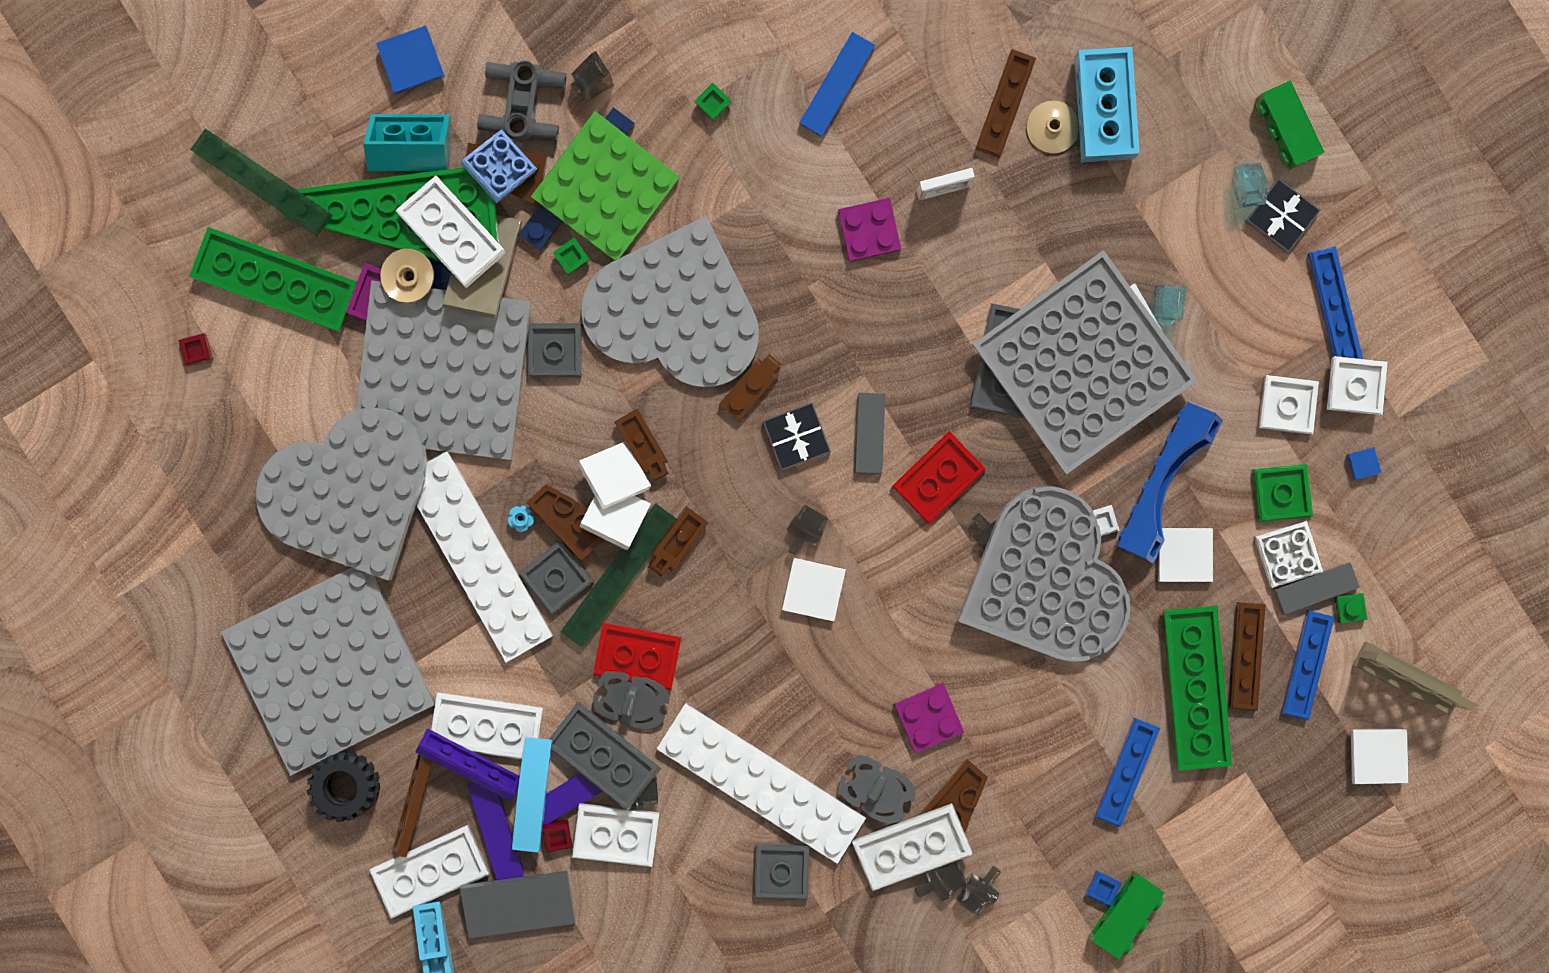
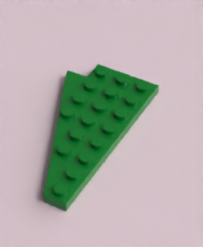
(368, 207)

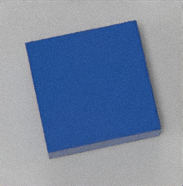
(1364, 463)
(1103, 888)

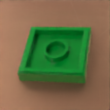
(1282, 492)

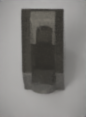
(591, 77)

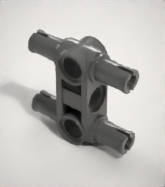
(522, 100)

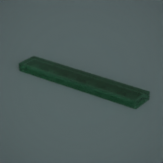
(261, 182)
(618, 576)

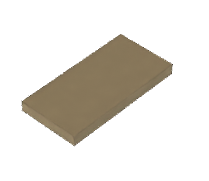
(485, 292)

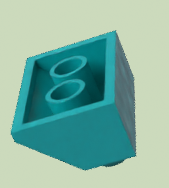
(407, 142)

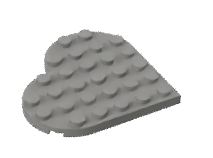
(675, 306)
(348, 494)
(1044, 579)

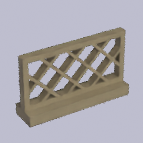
(1411, 679)

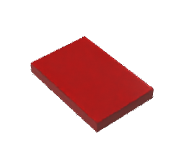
(938, 477)
(637, 653)

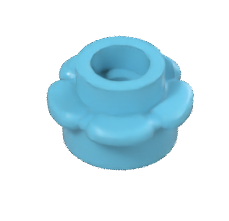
(528, 518)

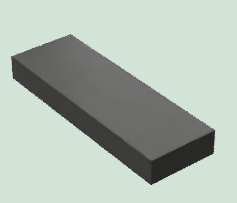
(870, 433)
(1316, 588)

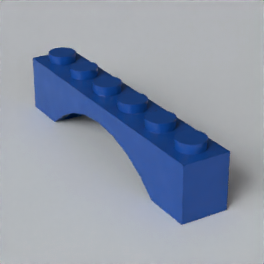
(1193, 432)

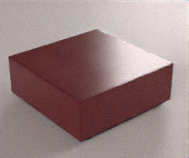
(195, 349)
(557, 836)

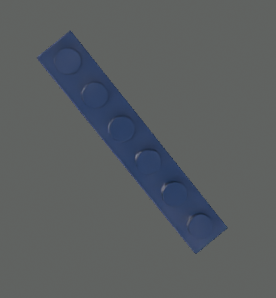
(543, 223)

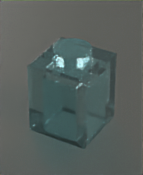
(1250, 185)
(1169, 303)

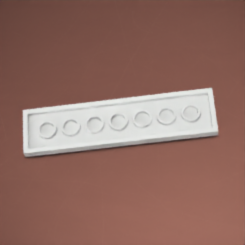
(479, 560)
(761, 783)

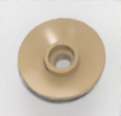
(1045, 137)
(394, 275)

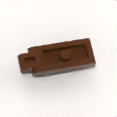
(751, 387)
(642, 444)
(677, 541)

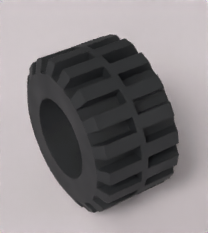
(325, 799)

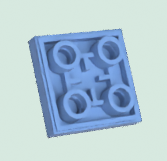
(498, 166)

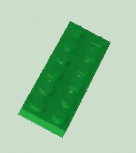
(273, 279)
(1197, 688)

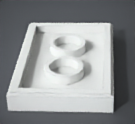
(615, 835)

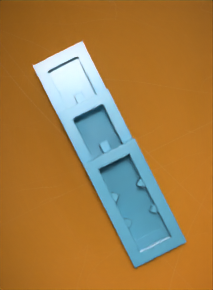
(532, 794)
(432, 938)

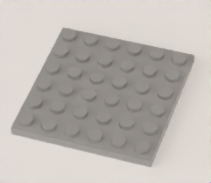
(1084, 362)
(446, 370)
(328, 668)

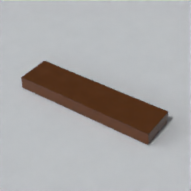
(1005, 103)
(1247, 656)
(411, 805)

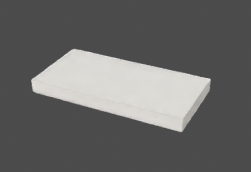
(451, 231)
(486, 724)
(912, 847)
(429, 871)

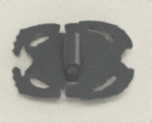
(632, 700)
(877, 790)

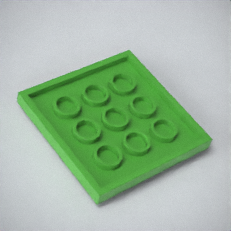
(605, 186)

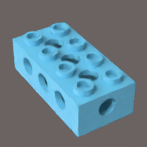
(1120, 93)

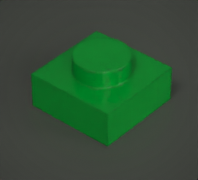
(713, 101)
(571, 256)
(1351, 608)

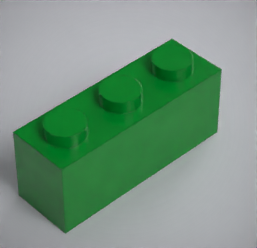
(1289, 125)
(1127, 915)

